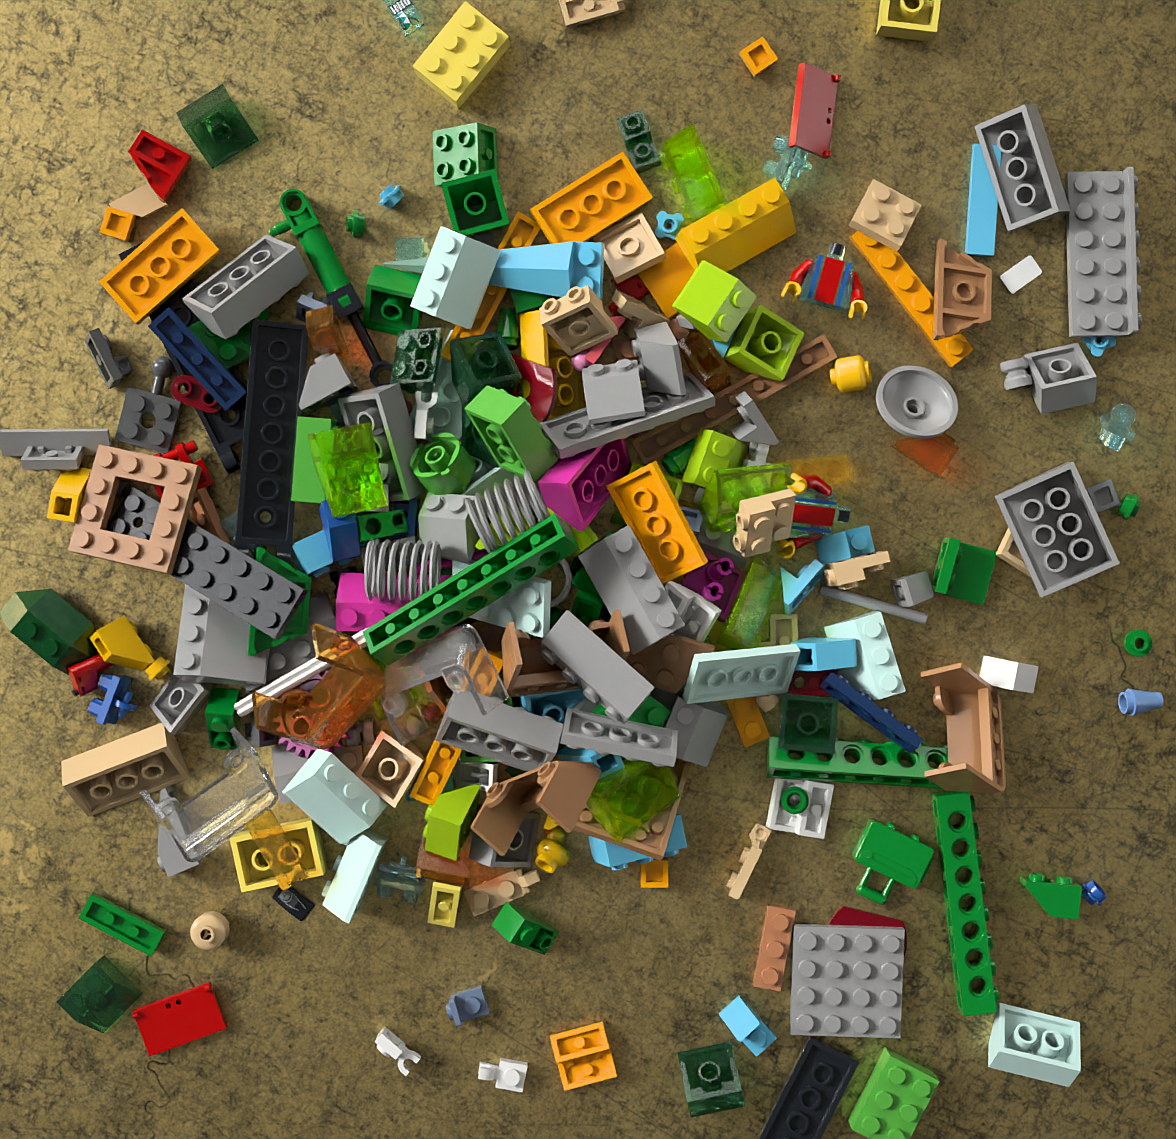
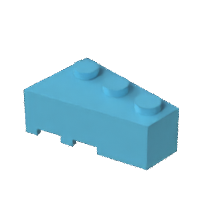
(313, 554)
(618, 857)

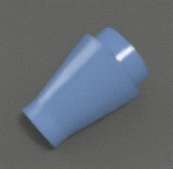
(1137, 701)

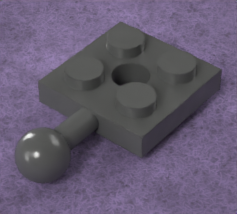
(165, 409)

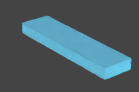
(981, 206)

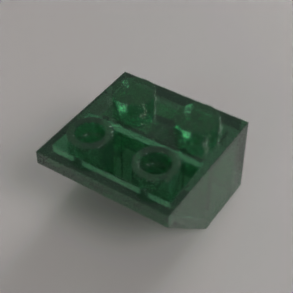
(417, 359)

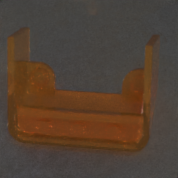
(333, 704)

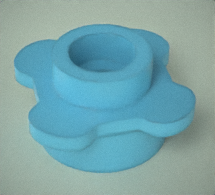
(390, 196)
(663, 219)
(1098, 348)

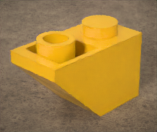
(68, 494)
(121, 645)

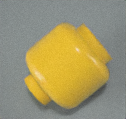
(851, 374)

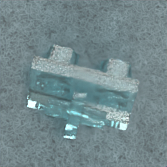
(790, 165)
(1118, 427)
(399, 877)

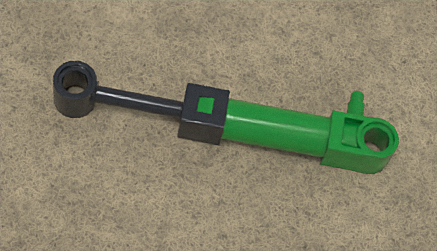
(330, 272)

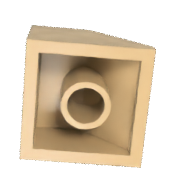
(390, 767)

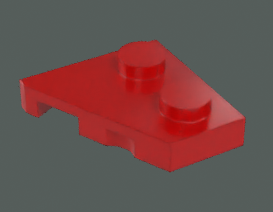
(159, 163)

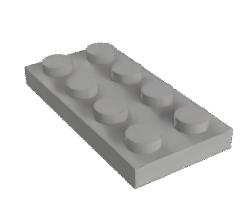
(631, 740)

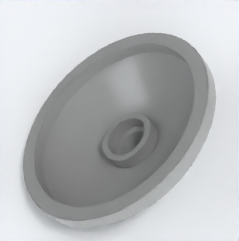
(922, 393)

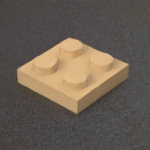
(885, 215)
(630, 247)

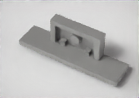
(52, 447)

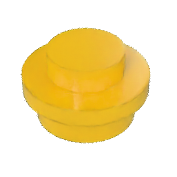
(158, 668)

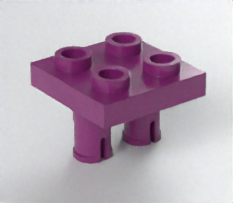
(716, 582)

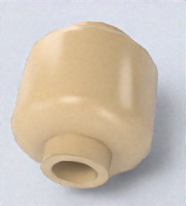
(210, 930)

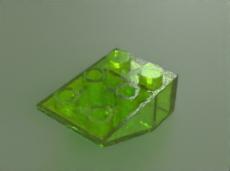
(348, 468)

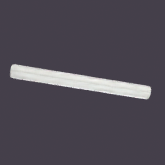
(291, 679)

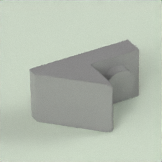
(754, 426)
(912, 589)

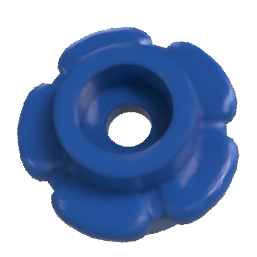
(1093, 893)

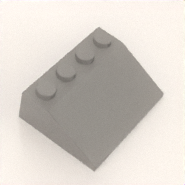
(1056, 529)
(215, 645)

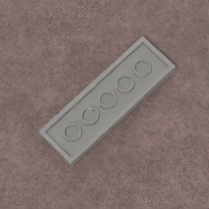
(573, 434)

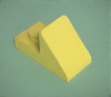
(444, 903)

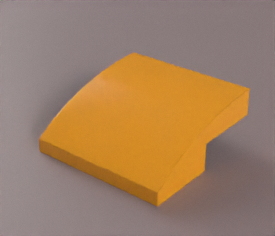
(667, 279)
(583, 1056)

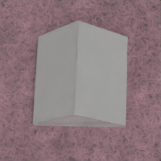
(179, 703)

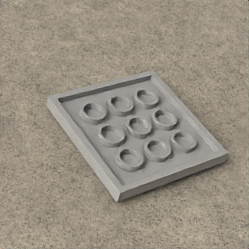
(846, 981)

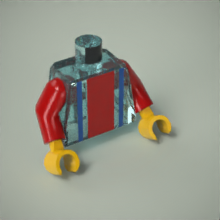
(828, 282)
(813, 513)

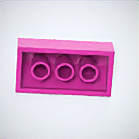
(578, 484)
(357, 612)

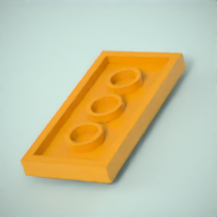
(592, 202)
(160, 266)
(657, 522)

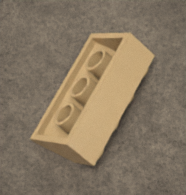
(124, 769)

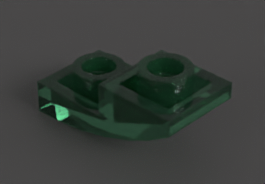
(638, 141)

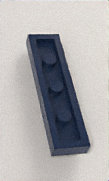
(197, 358)
(879, 718)

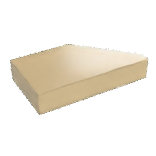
(140, 202)

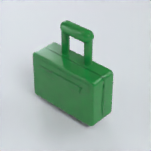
(893, 855)

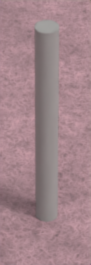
(872, 603)

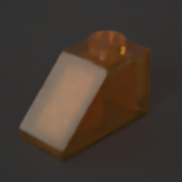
(325, 332)
(705, 362)
(930, 454)
(441, 868)

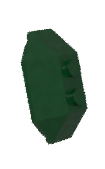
(50, 627)

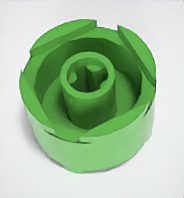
(443, 465)

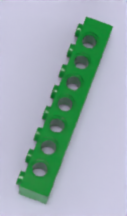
(471, 590)
(865, 771)
(984, 998)

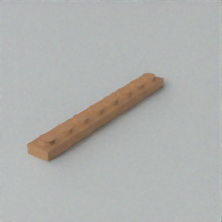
(674, 434)

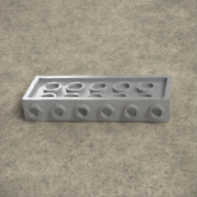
(1102, 254)

